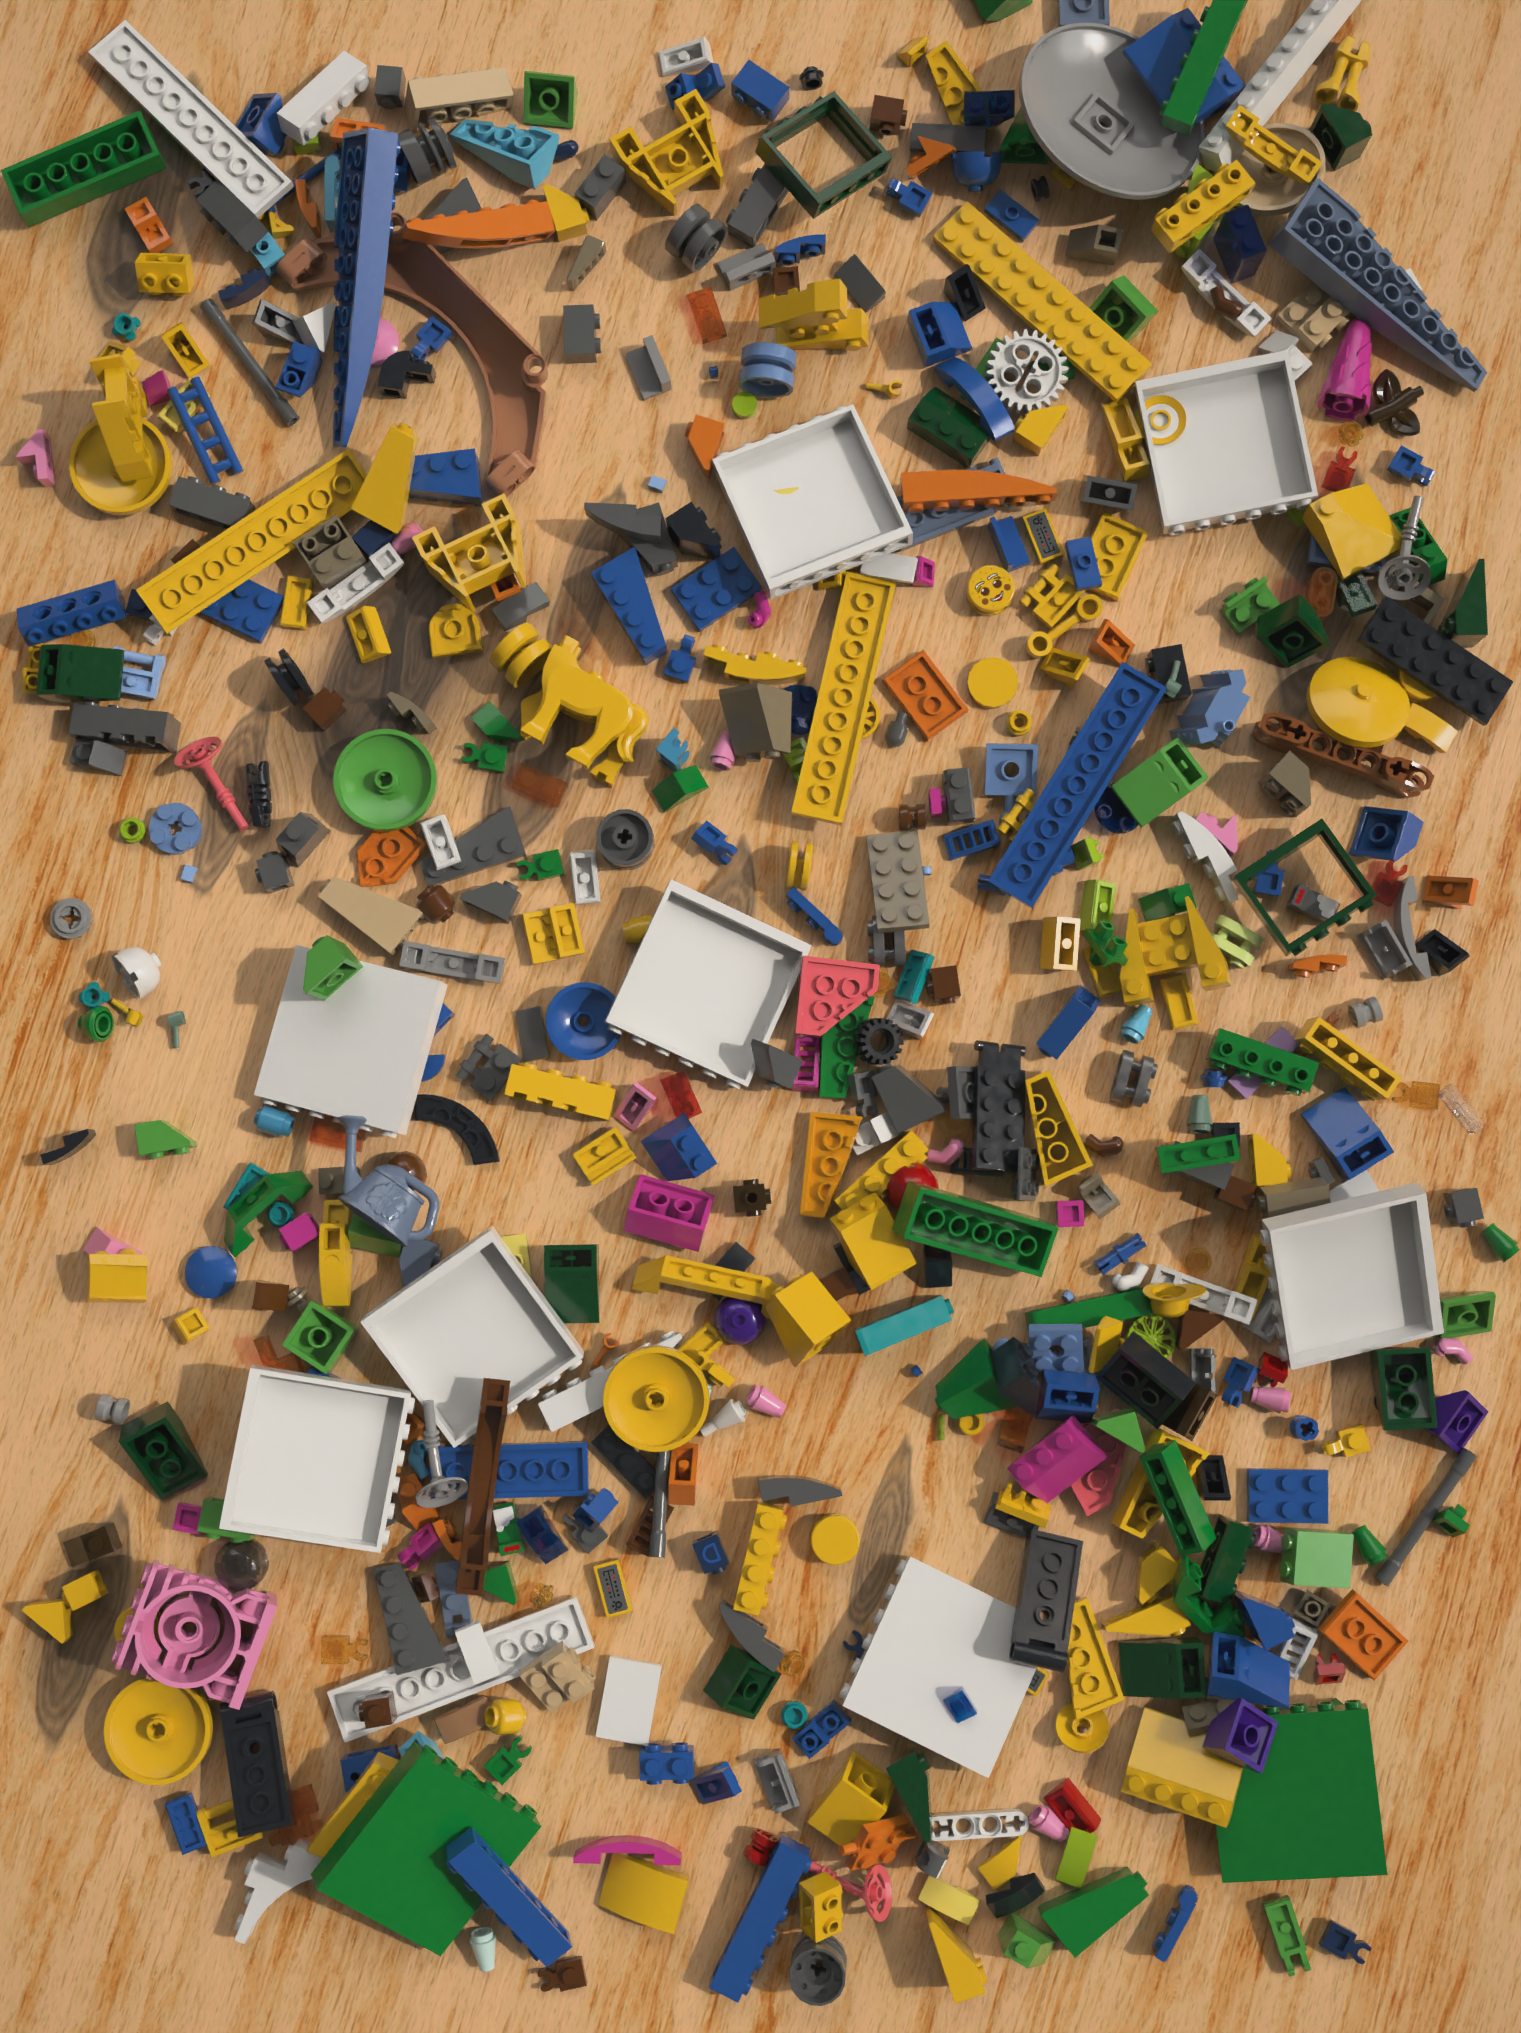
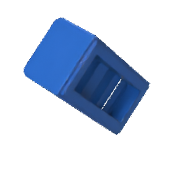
(989, 825)

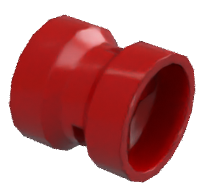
(760, 1847)

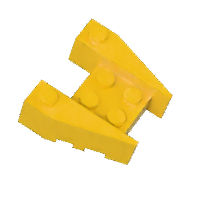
(674, 159)
(815, 318)
(122, 417)
(478, 556)
(1168, 947)

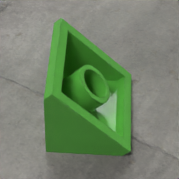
(549, 99)
(367, 1238)
(1467, 1314)
(1122, 1426)

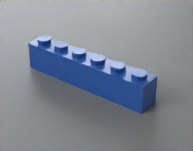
(508, 1897)
(760, 1918)

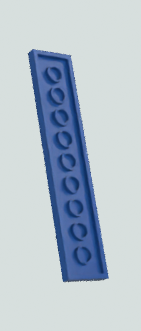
(1077, 785)

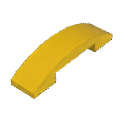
(1270, 149)

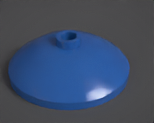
(562, 1020)

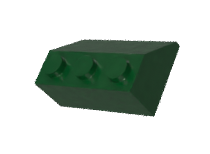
(949, 427)
(1225, 1559)

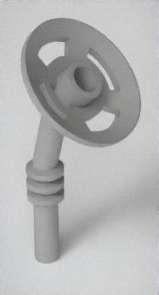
(1402, 567)
(443, 1493)

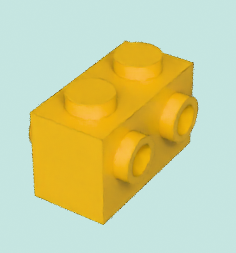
(164, 273)
(820, 1906)

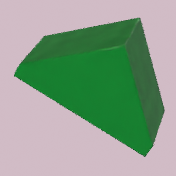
(679, 787)
(501, 1582)

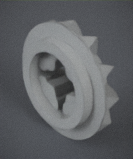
(65, 908)

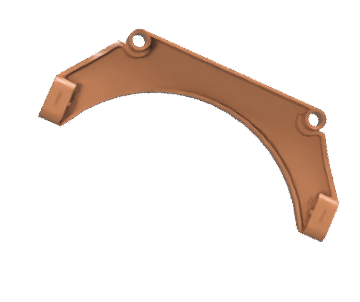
(502, 354)

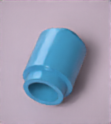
(274, 1121)

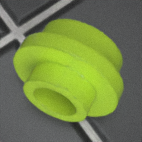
(125, 828)

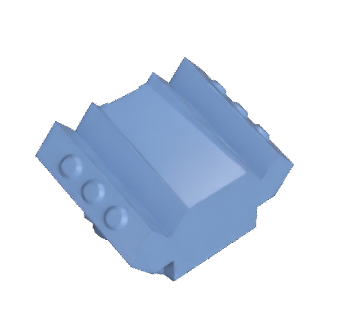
(1211, 706)

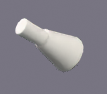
(729, 1415)

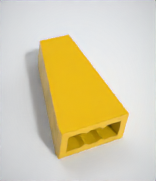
(388, 482)

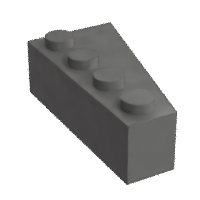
(125, 726)

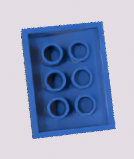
(1158, 59)

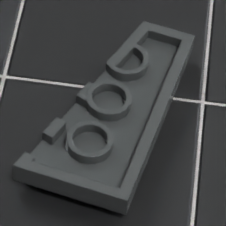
(479, 849)
(409, 1630)

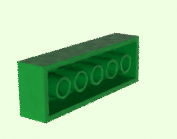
(83, 169)
(974, 1228)

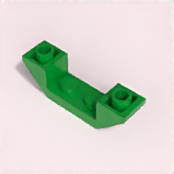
(290, 1184)
(1220, 1618)

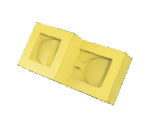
(949, 1900)

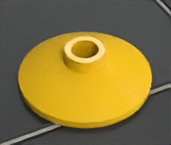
(1163, 399)
(1095, 1724)

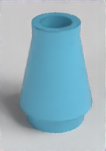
(1136, 1025)

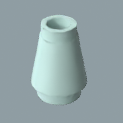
(483, 1946)

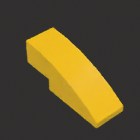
(1126, 440)
(1253, 1272)

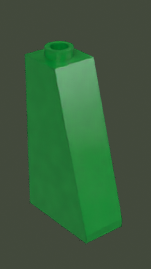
(1091, 1911)

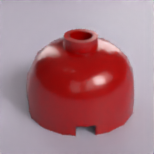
(899, 1181)

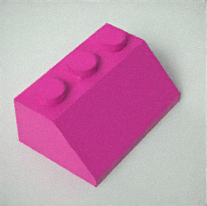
(668, 1213)
(1057, 1460)

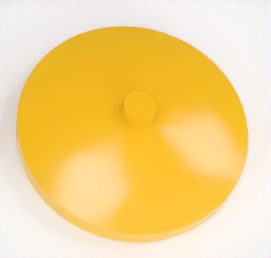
(102, 487)
(1358, 702)
(656, 1398)
(157, 1731)

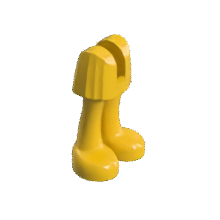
(1349, 97)

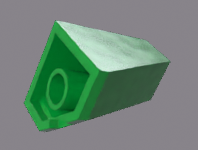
(1021, 145)
(971, 1386)

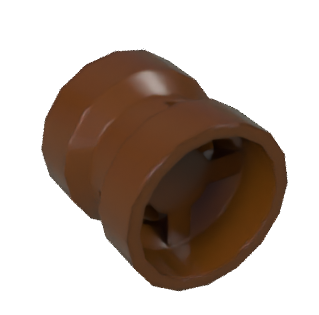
(905, 817)

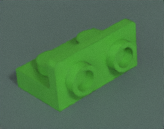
(1244, 608)

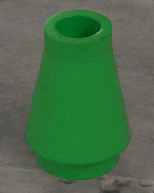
(1500, 1243)
(1369, 1546)

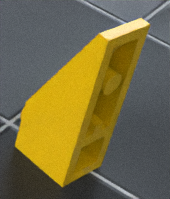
(1153, 1618)

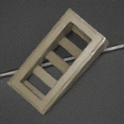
(587, 258)

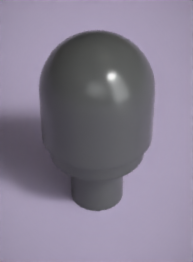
(897, 730)

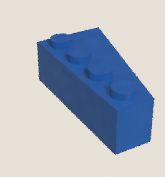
(447, 477)
(629, 599)

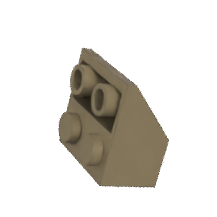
(330, 552)
(1289, 784)

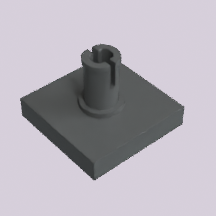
(959, 1092)

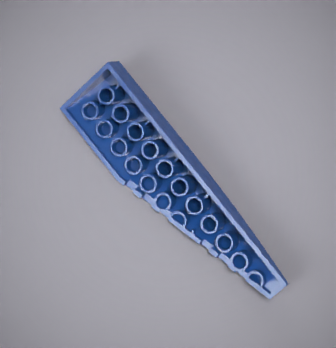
(363, 244)

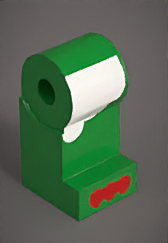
(508, 1533)

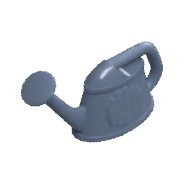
(384, 1194)

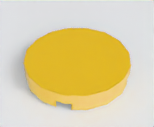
(992, 682)

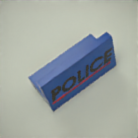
(1008, 543)

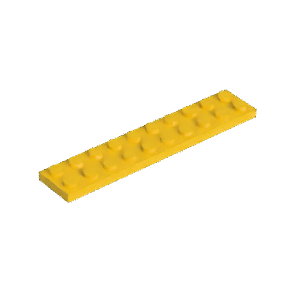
(1042, 301)
(252, 542)
(843, 698)

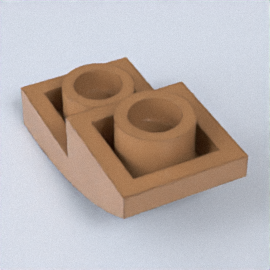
(462, 1721)

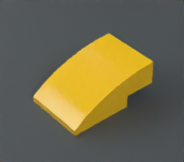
(644, 1892)

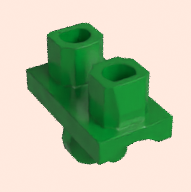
(1104, 947)

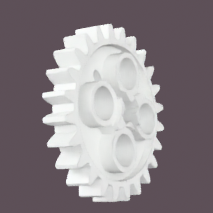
(1007, 362)

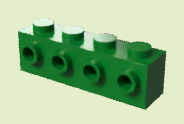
(1261, 1061)
(1178, 1498)

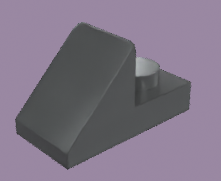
(275, 321)
(98, 756)

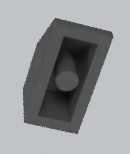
(495, 899)
(775, 1065)

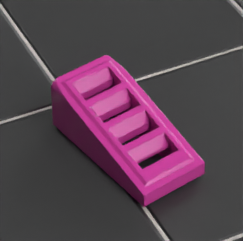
(807, 1086)

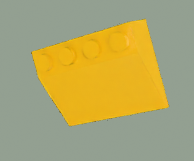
(1179, 1772)

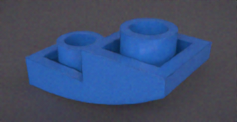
(810, 245)
(821, 1729)

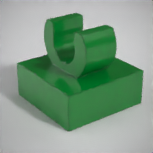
(1451, 1521)

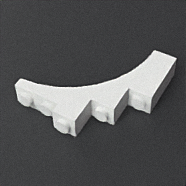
(270, 1880)

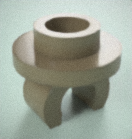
(296, 1297)

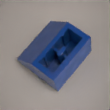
(938, 332)
(1067, 1395)

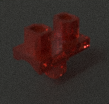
(681, 1095)

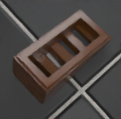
(636, 1545)

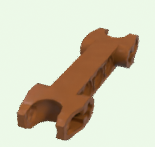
(1385, 772)

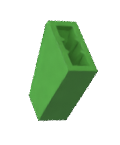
(1025, 1942)

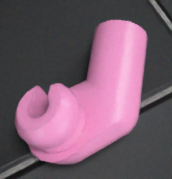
(948, 1155)
(1452, 1346)

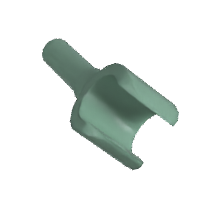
(1172, 686)
(175, 1020)

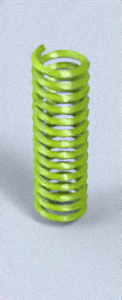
(941, 1429)

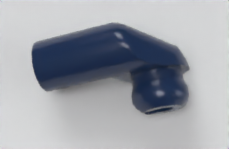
(566, 150)

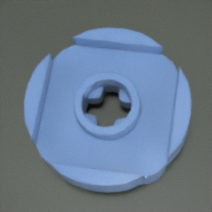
(182, 841)

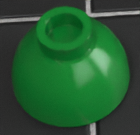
(97, 1023)

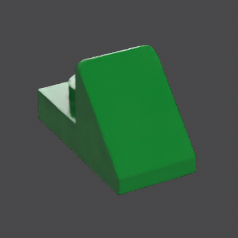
(1166, 902)

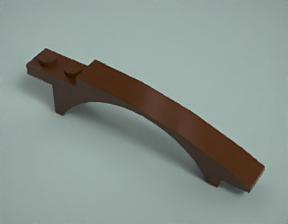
(481, 1487)

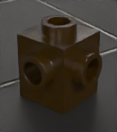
(742, 1192)

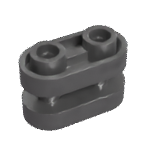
(878, 953)
(1139, 1092)

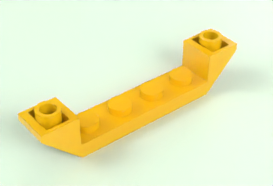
(704, 1278)

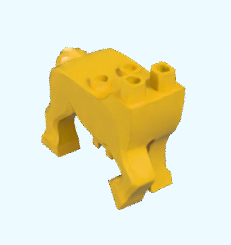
(589, 701)

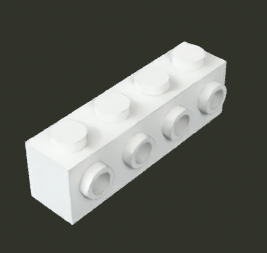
(323, 98)

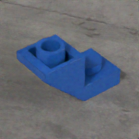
(707, 82)

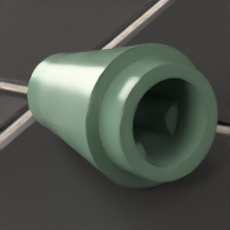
(1200, 1115)

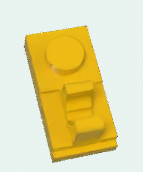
(1023, 1506)

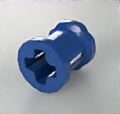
(1310, 1423)

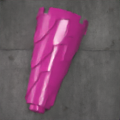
(1348, 379)

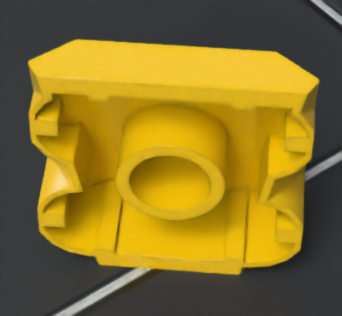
(117, 1277)

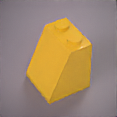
(870, 1242)
(805, 1317)
(851, 1799)

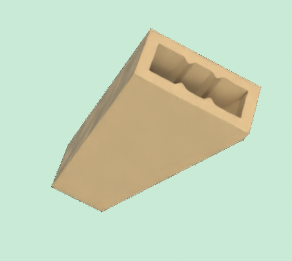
(374, 914)

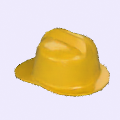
(1172, 1299)

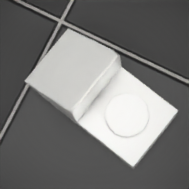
(1281, 341)
(874, 1133)

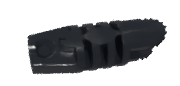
(259, 794)

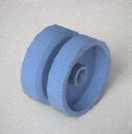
(767, 369)

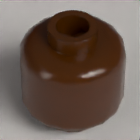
(436, 903)

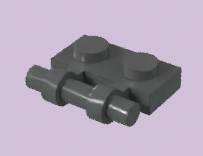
(495, 1071)

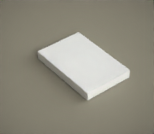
(628, 1700)

